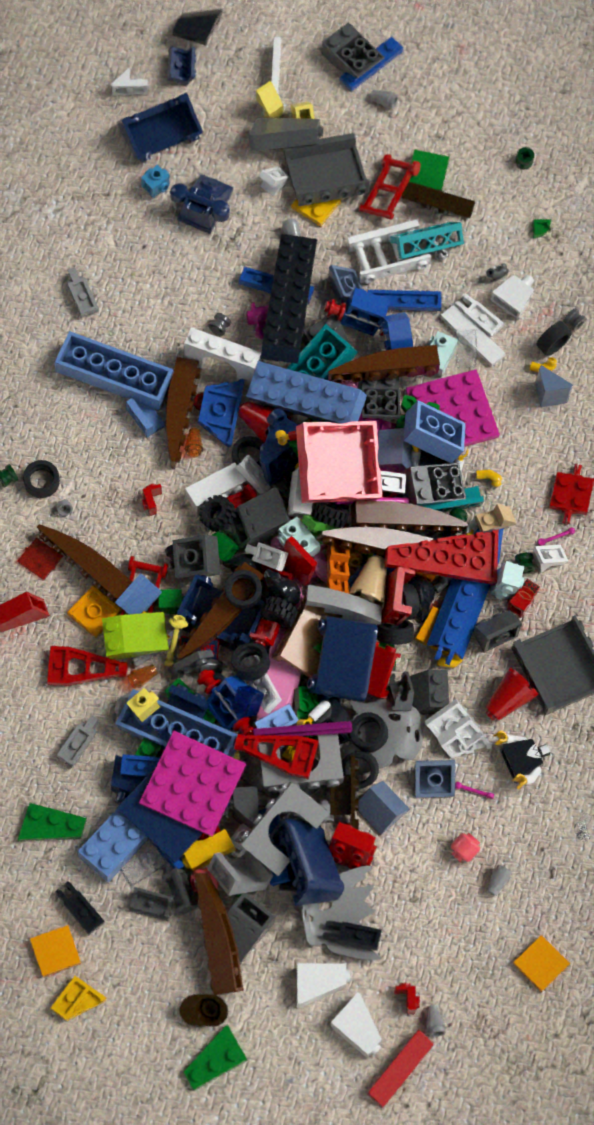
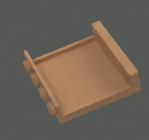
(298, 641)

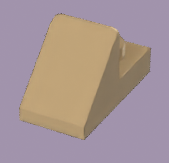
(495, 519)

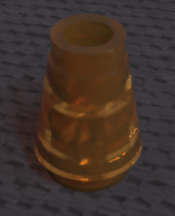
(194, 443)
(141, 676)

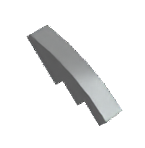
(345, 604)

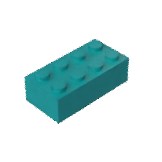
(323, 354)

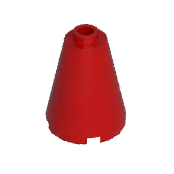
(256, 418)
(509, 695)

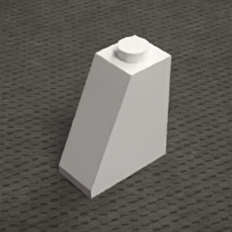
(319, 981)
(357, 1027)

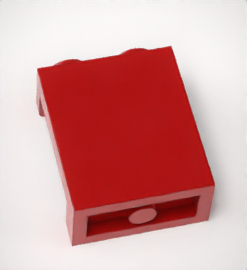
(393, 611)
(381, 670)

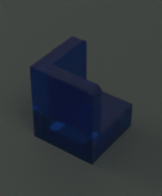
(247, 701)

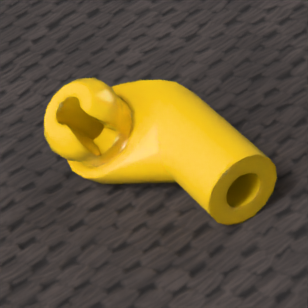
(550, 364)
(491, 475)
(454, 663)

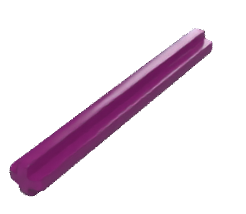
(307, 730)

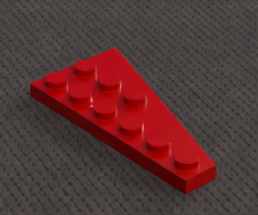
(456, 557)

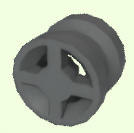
(574, 319)
(219, 324)

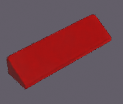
(400, 1068)

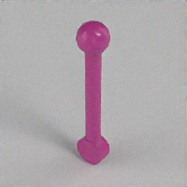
(541, 542)
(458, 785)

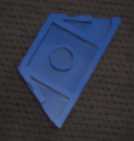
(220, 410)

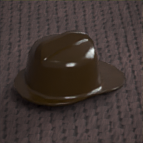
(203, 1010)

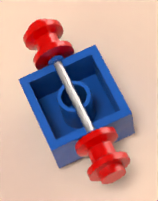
(360, 312)
(222, 700)

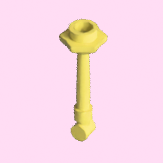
(177, 622)

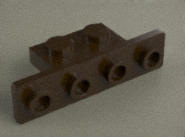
(440, 200)
(343, 796)

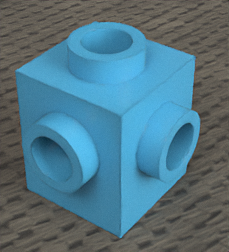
(155, 180)

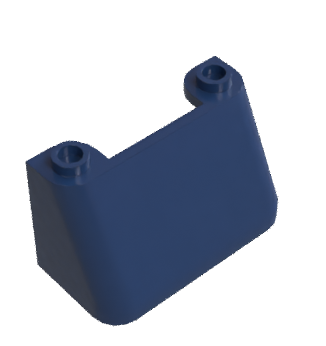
(161, 127)
(199, 600)
(344, 658)
(311, 861)

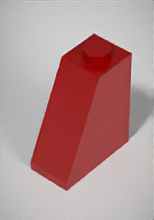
(21, 611)

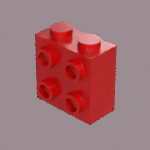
(352, 846)

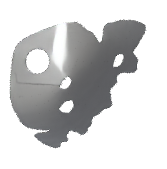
(398, 741)
(347, 908)

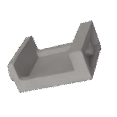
(240, 874)

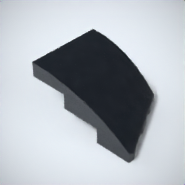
(197, 25)

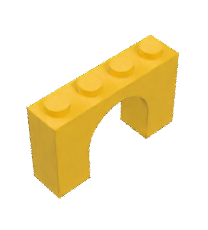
(202, 851)

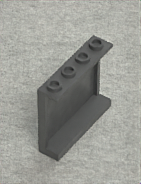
(326, 170)
(558, 665)

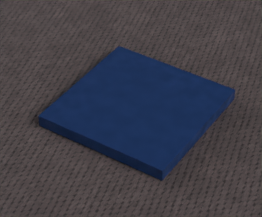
(166, 833)

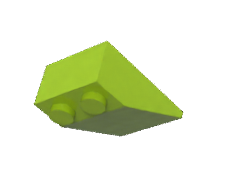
(135, 635)

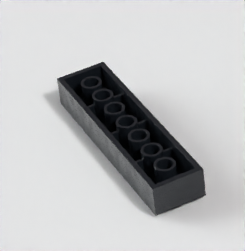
(289, 299)

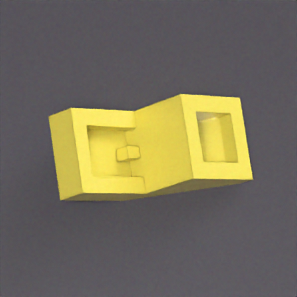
(269, 100)

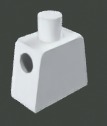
(514, 295)

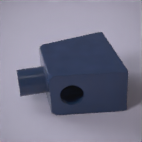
(123, 784)

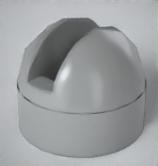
(64, 512)

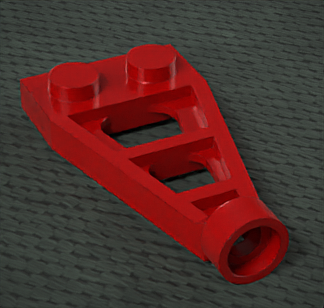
(59, 667)
(303, 758)

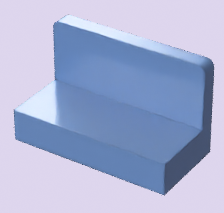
(145, 417)
(138, 596)

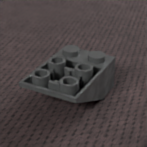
(350, 51)
(381, 398)
(433, 484)
(259, 518)
(249, 923)

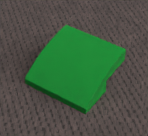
(432, 169)

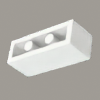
(223, 482)

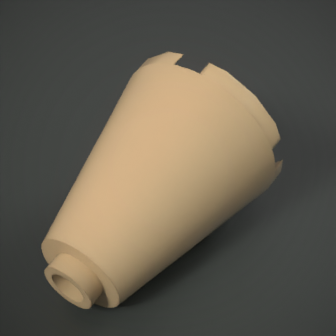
(371, 581)

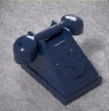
(203, 203)
(273, 457)

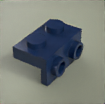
(181, 65)
(190, 703)

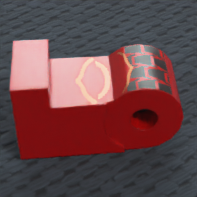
(523, 598)

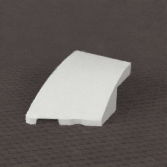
(456, 730)

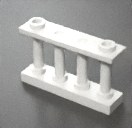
(375, 239)

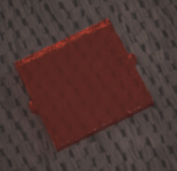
(40, 559)

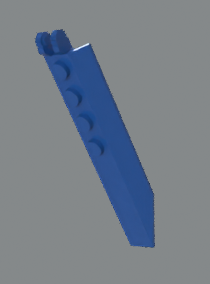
(459, 615)

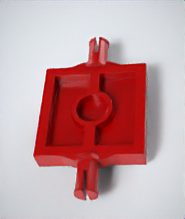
(572, 493)

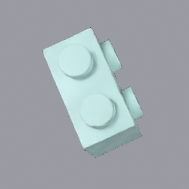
(446, 347)
(299, 531)
(508, 580)

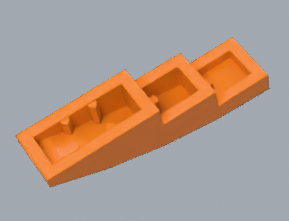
(337, 568)

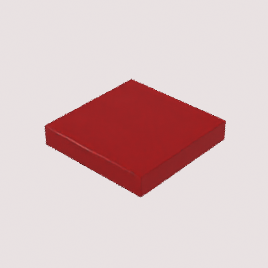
(299, 561)

